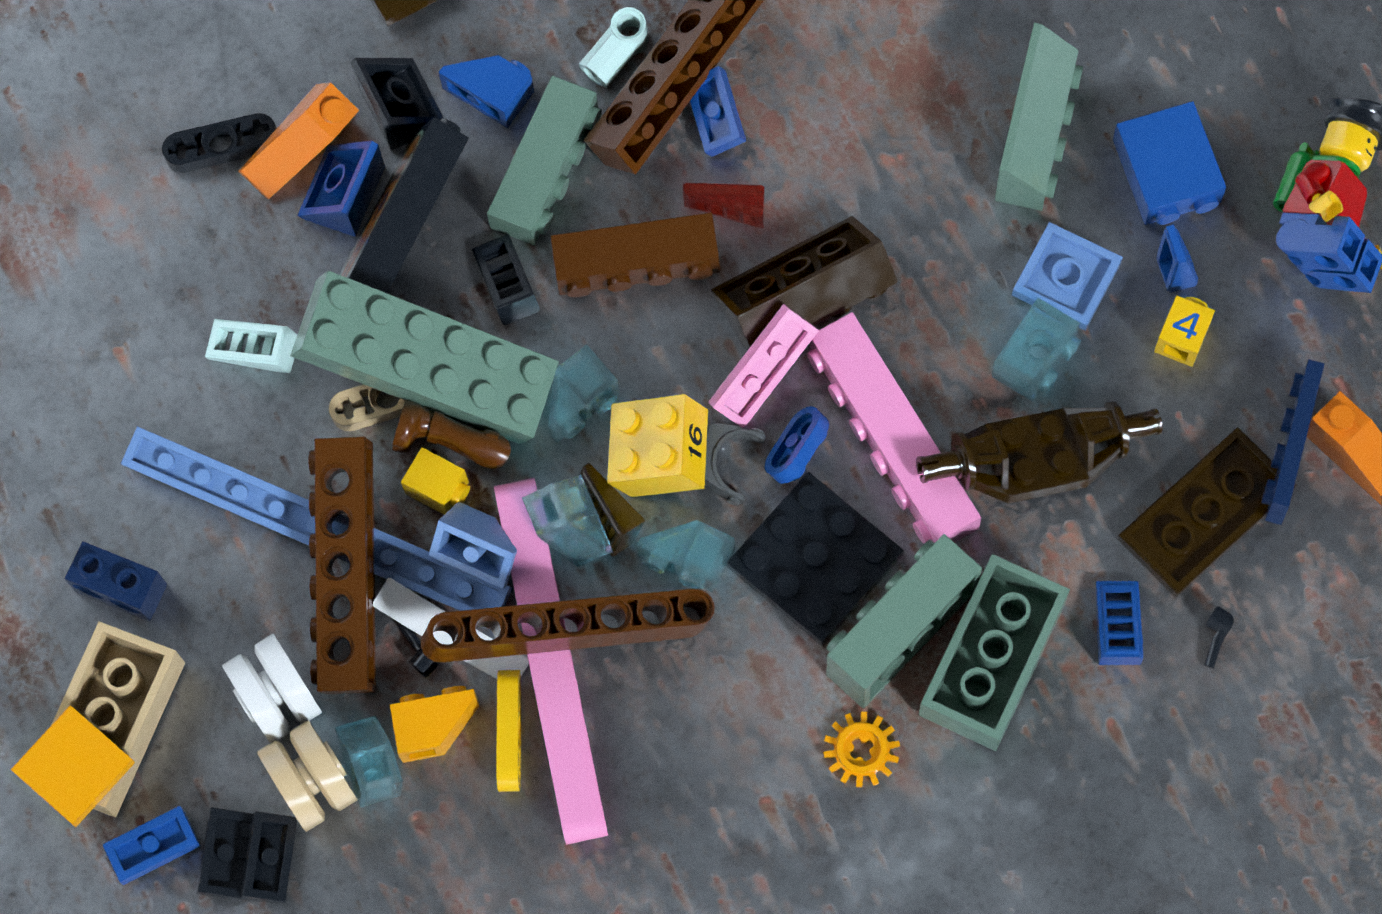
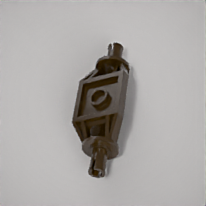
(1040, 451)

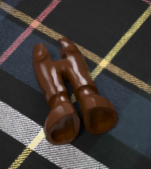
(480, 446)

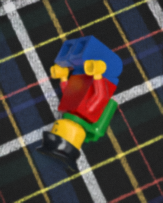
(1326, 200)

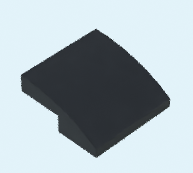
(247, 855)

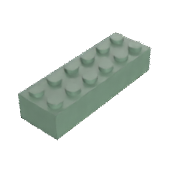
(424, 357)

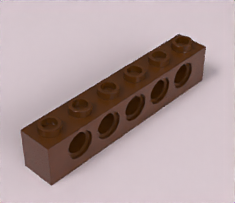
(667, 81)
(358, 670)

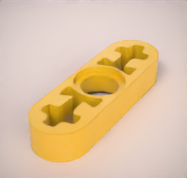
(508, 731)

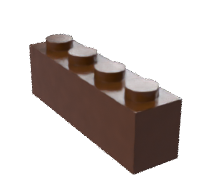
(635, 254)

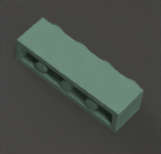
(544, 160)

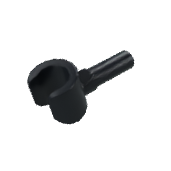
(1221, 622)
(419, 660)

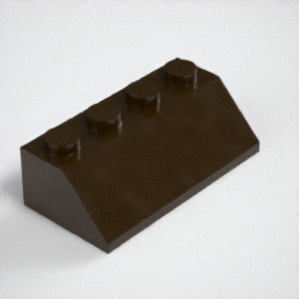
(812, 278)

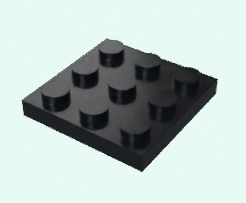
(815, 558)

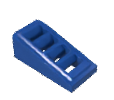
(1175, 261)
(1119, 654)

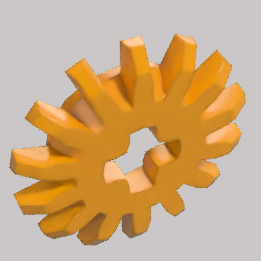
(864, 732)

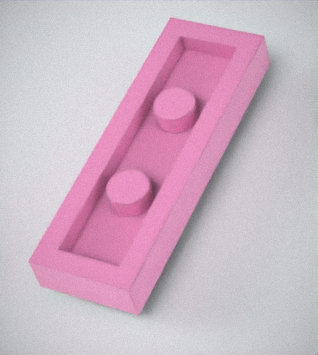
(763, 366)

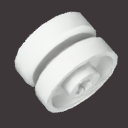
(272, 688)

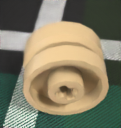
(307, 775)

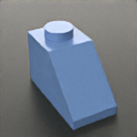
(474, 544)

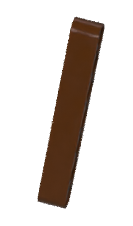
(553, 637)

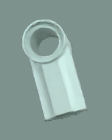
(614, 49)

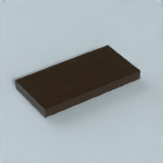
(1202, 513)

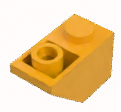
(431, 724)

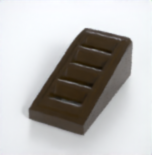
(617, 516)

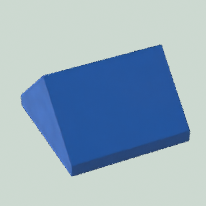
(343, 186)

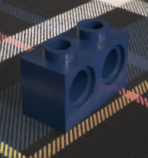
(116, 581)

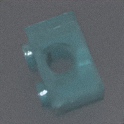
(1040, 327)

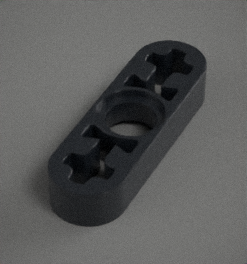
(206, 133)

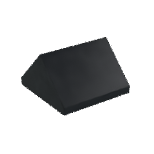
(395, 97)

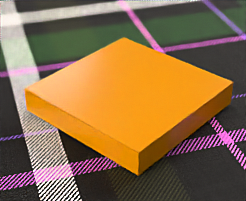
(73, 766)

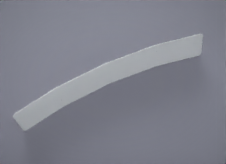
(416, 614)

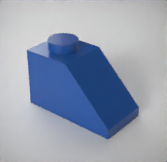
(490, 86)

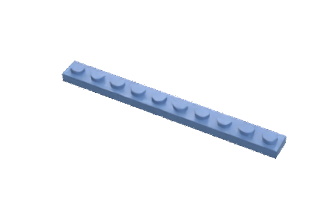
(291, 517)

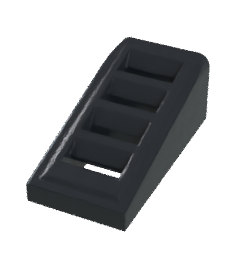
(516, 301)

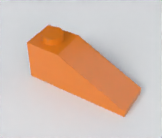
(299, 138)
(1350, 442)

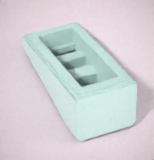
(275, 351)

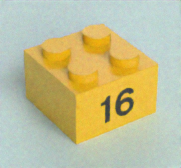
(657, 445)

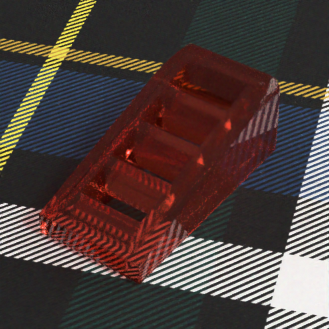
(729, 201)

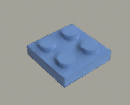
(1067, 274)

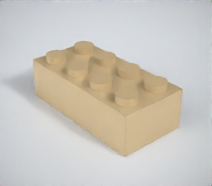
(123, 694)

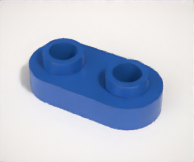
(797, 445)

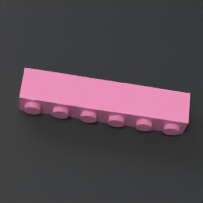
(891, 429)

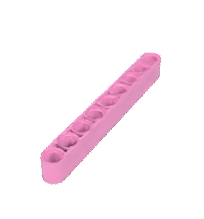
(553, 676)

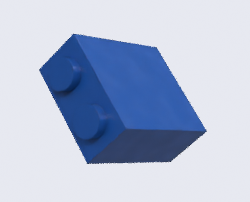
(1169, 164)

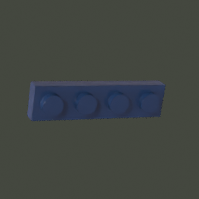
(1288, 455)

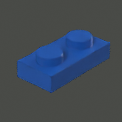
(717, 114)
(151, 845)

